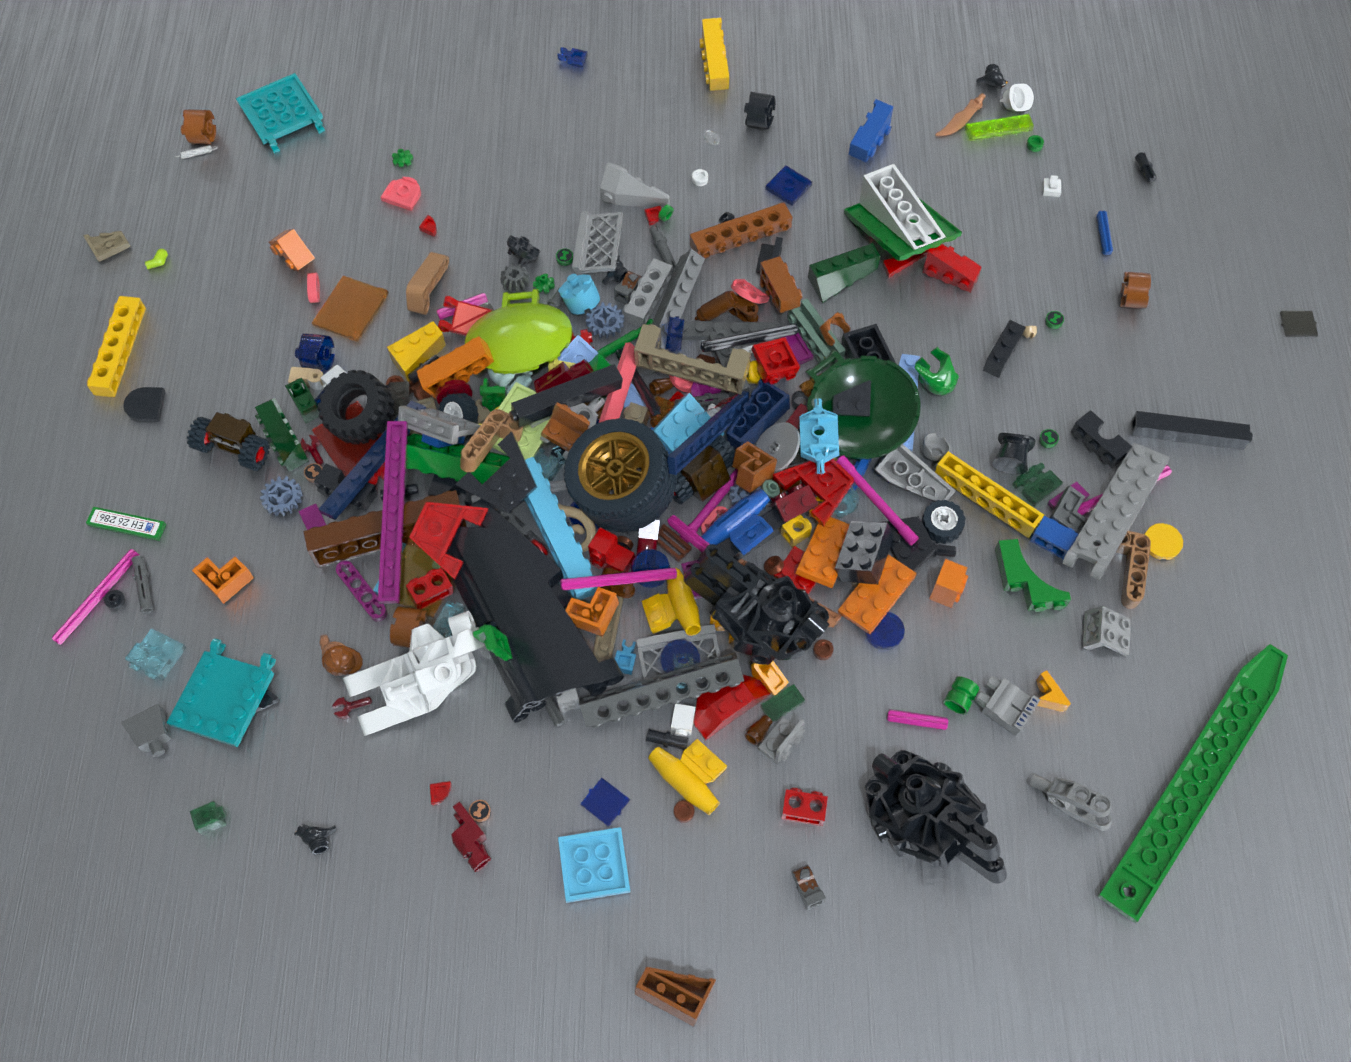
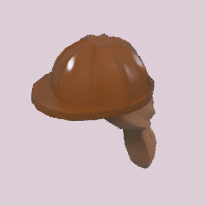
(338, 658)

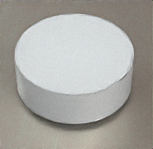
(700, 177)

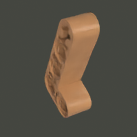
(424, 282)
(496, 425)
(1133, 570)

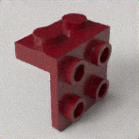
(796, 502)

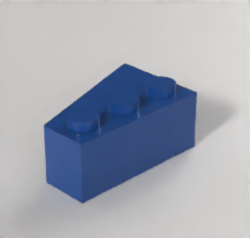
(872, 132)

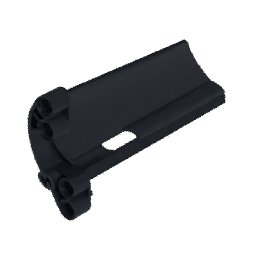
(547, 649)

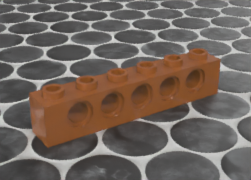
(741, 230)

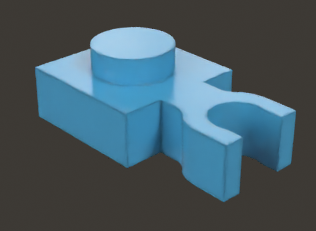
(626, 658)

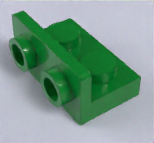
(492, 396)
(494, 641)

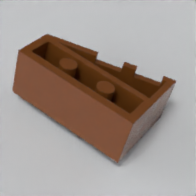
(779, 284)
(675, 993)

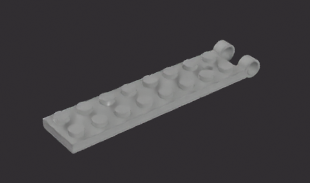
(1117, 509)

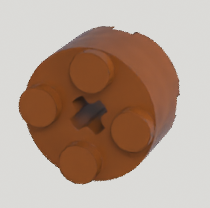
(198, 126)
(1135, 290)
(405, 621)

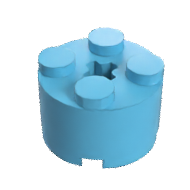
(579, 293)

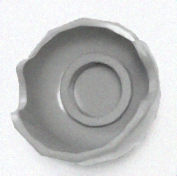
(935, 447)

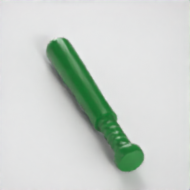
(610, 349)

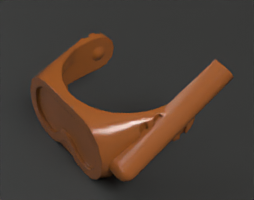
(836, 319)

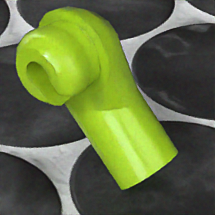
(158, 260)

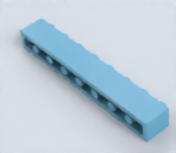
(556, 532)

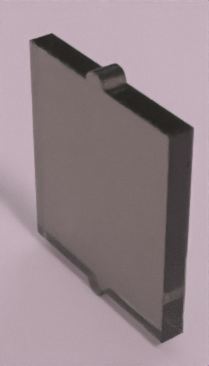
(1299, 324)

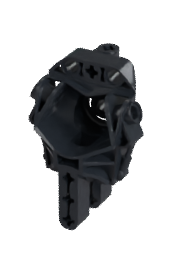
(743, 604)
(936, 831)

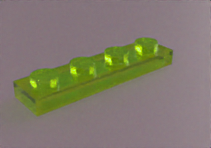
(999, 127)

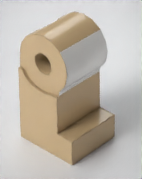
(310, 376)

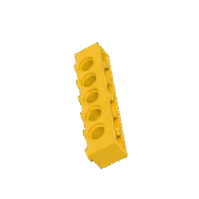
(116, 346)
(989, 494)

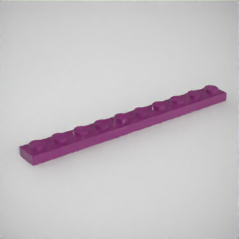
(393, 513)

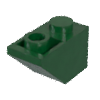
(303, 400)

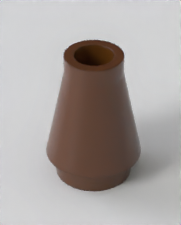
(660, 386)
(756, 732)

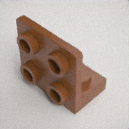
(565, 426)

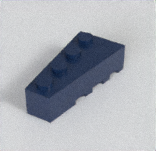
(758, 414)

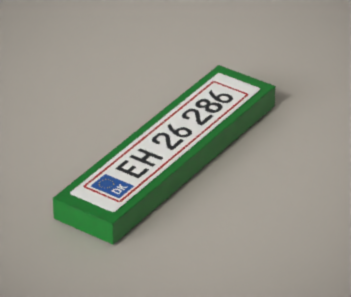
(126, 523)

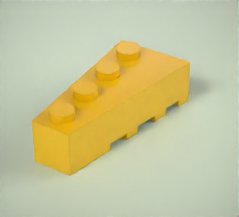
(714, 54)

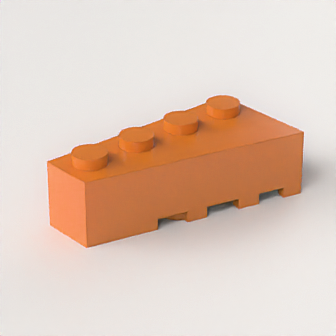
(457, 364)

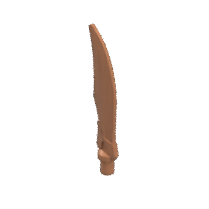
(960, 119)

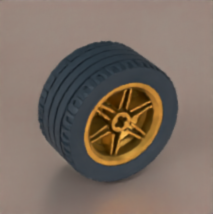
(608, 460)

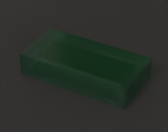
(783, 703)

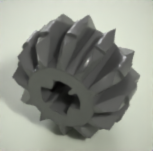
(515, 278)

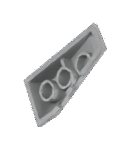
(623, 189)
(909, 472)

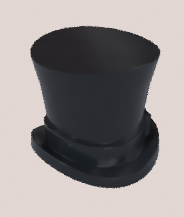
(1013, 453)

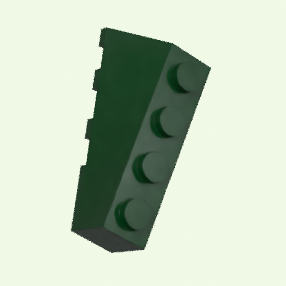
(840, 271)
(282, 435)

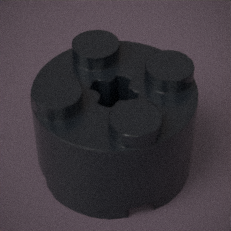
(760, 110)

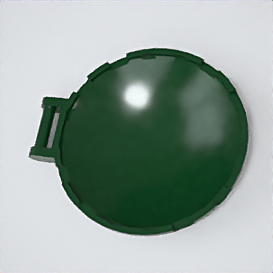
(893, 403)

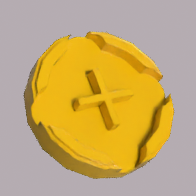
(1165, 541)

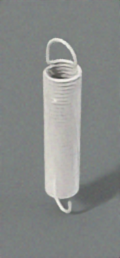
(197, 151)

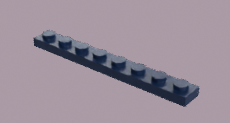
(706, 434)
(359, 475)

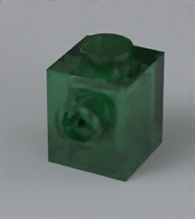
(208, 817)

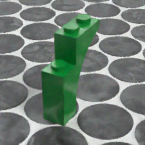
(1018, 576)

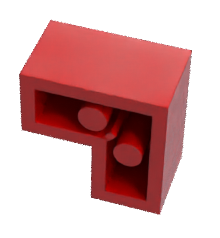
(606, 552)

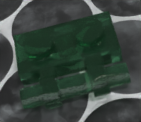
(1039, 489)

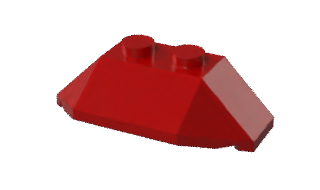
(722, 707)

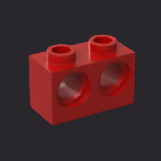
(432, 593)
(803, 812)

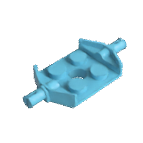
(819, 447)

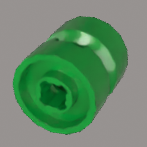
(961, 695)

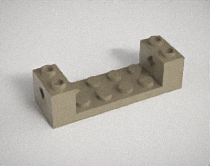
(651, 357)

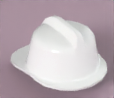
(1018, 97)

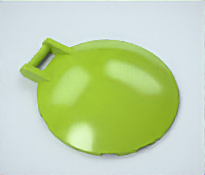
(522, 333)

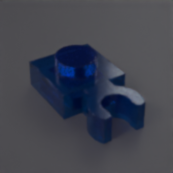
(574, 57)

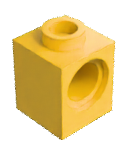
(792, 536)

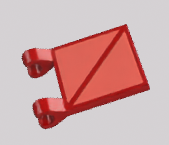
(464, 316)

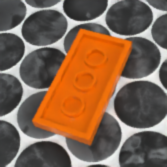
(823, 552)
(871, 602)

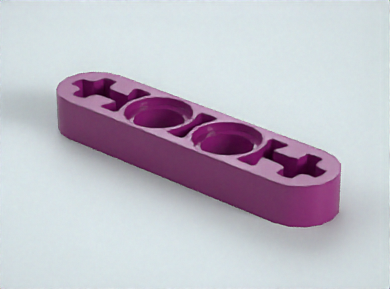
(359, 592)

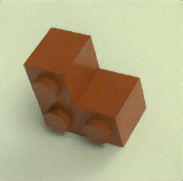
(753, 466)

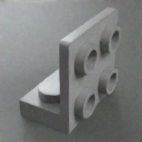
(1106, 629)
(781, 739)

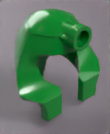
(941, 382)

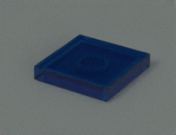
(788, 185)

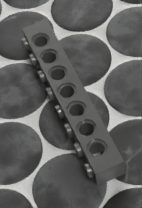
(649, 687)

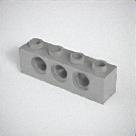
(648, 293)

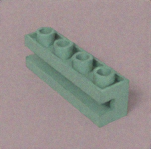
(809, 323)

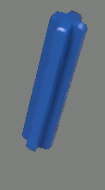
(1104, 232)

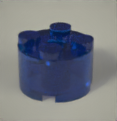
(315, 351)

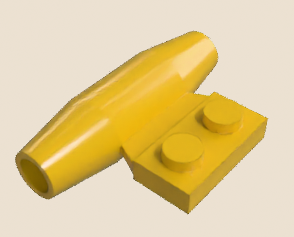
(677, 604)
(691, 773)

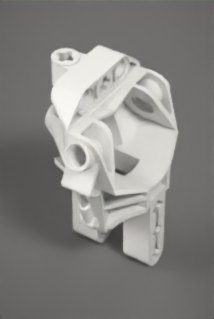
(420, 678)

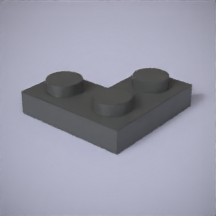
(1066, 510)

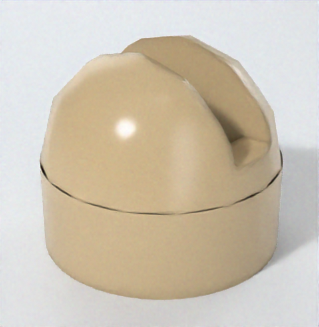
(1030, 331)

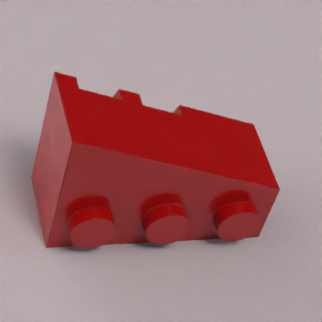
(951, 267)

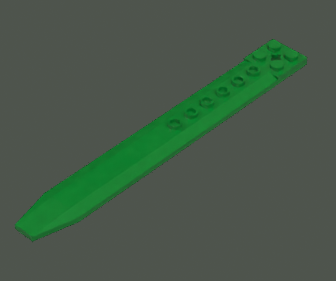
(1194, 785)

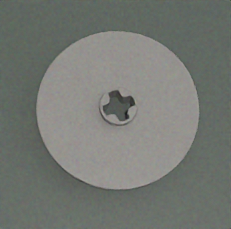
(780, 442)

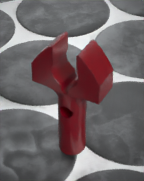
(312, 449)
(348, 706)

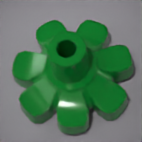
(403, 157)
(544, 283)

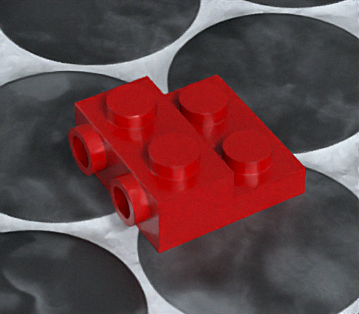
(775, 360)

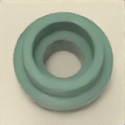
(770, 488)

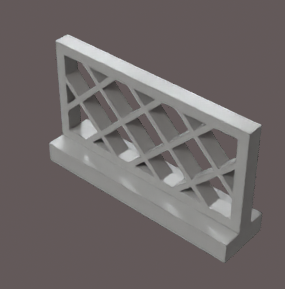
(583, 245)
(437, 423)
(660, 641)

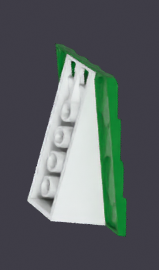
(897, 217)

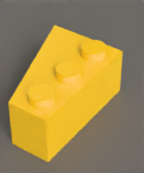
(416, 348)

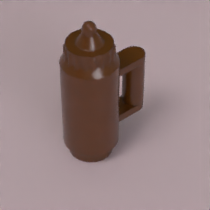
(717, 306)

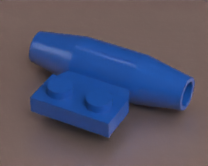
(741, 523)

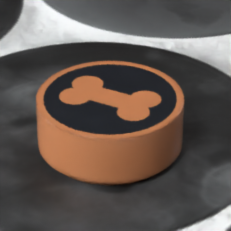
(312, 471)
(479, 810)

